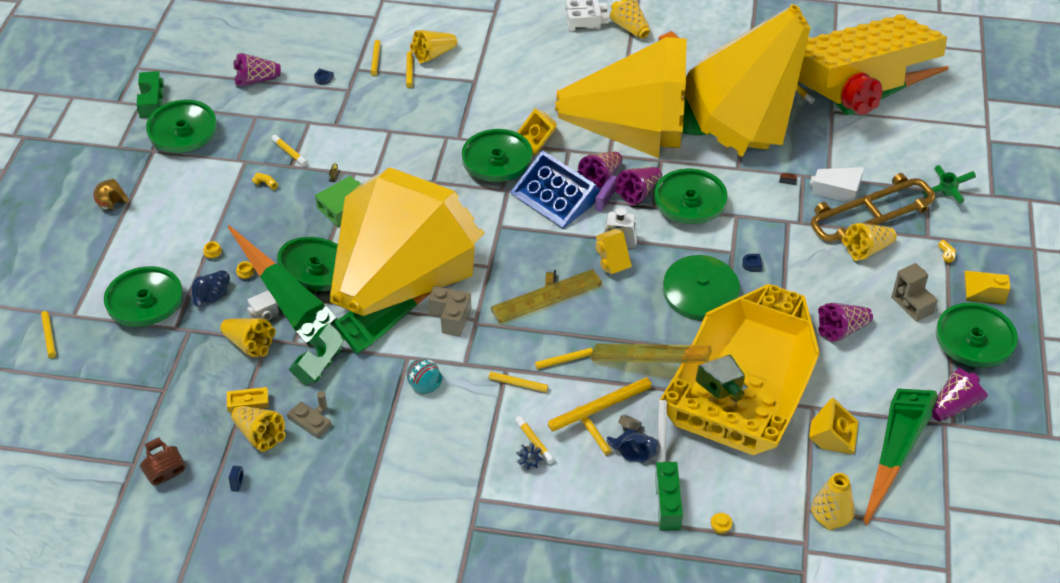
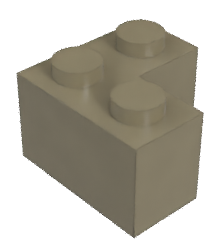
(911, 293)
(452, 307)

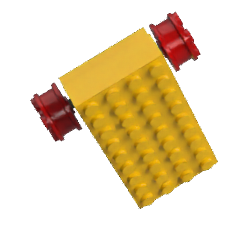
(867, 59)

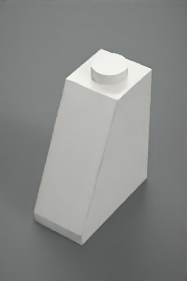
(837, 183)

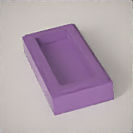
(605, 193)

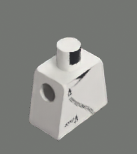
(624, 222)

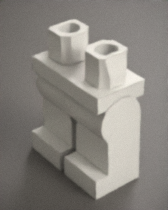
(586, 14)

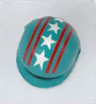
(423, 375)

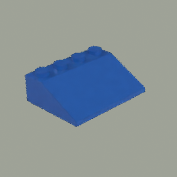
(555, 190)

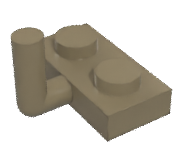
(311, 419)

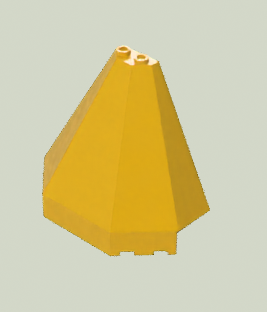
(750, 83)
(633, 99)
(400, 242)

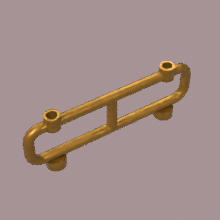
(899, 182)

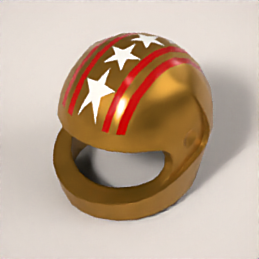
(108, 193)

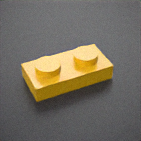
(248, 397)

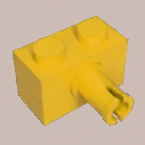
(613, 251)

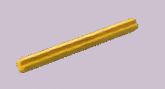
(599, 404)

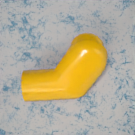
(259, 177)
(949, 252)

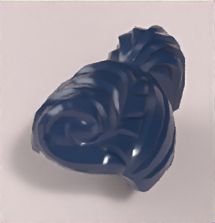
(210, 287)
(634, 446)

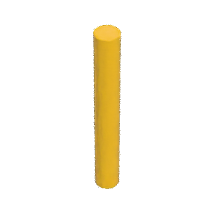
(375, 58)
(409, 69)
(48, 334)
(563, 358)
(518, 381)
(596, 435)

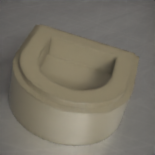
(630, 422)

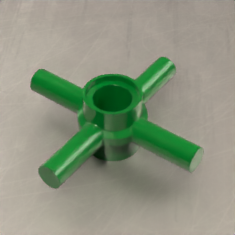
(949, 183)

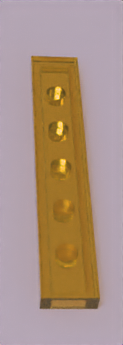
(546, 296)
(651, 353)

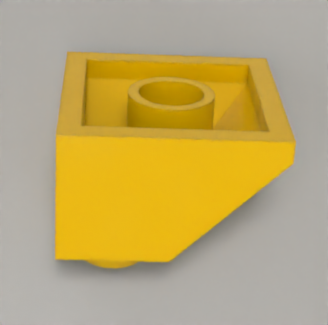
(537, 129)
(986, 287)
(834, 428)

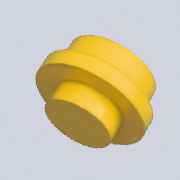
(212, 250)
(245, 270)
(721, 523)

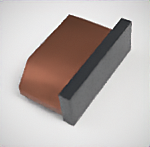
(788, 178)

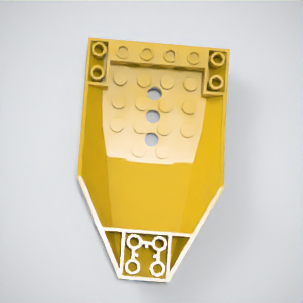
(775, 349)

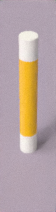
(805, 94)
(289, 150)
(534, 439)

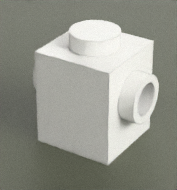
(262, 306)

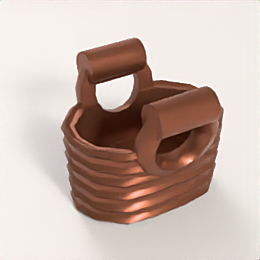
(163, 464)

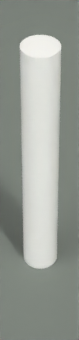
(662, 418)

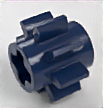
(523, 454)

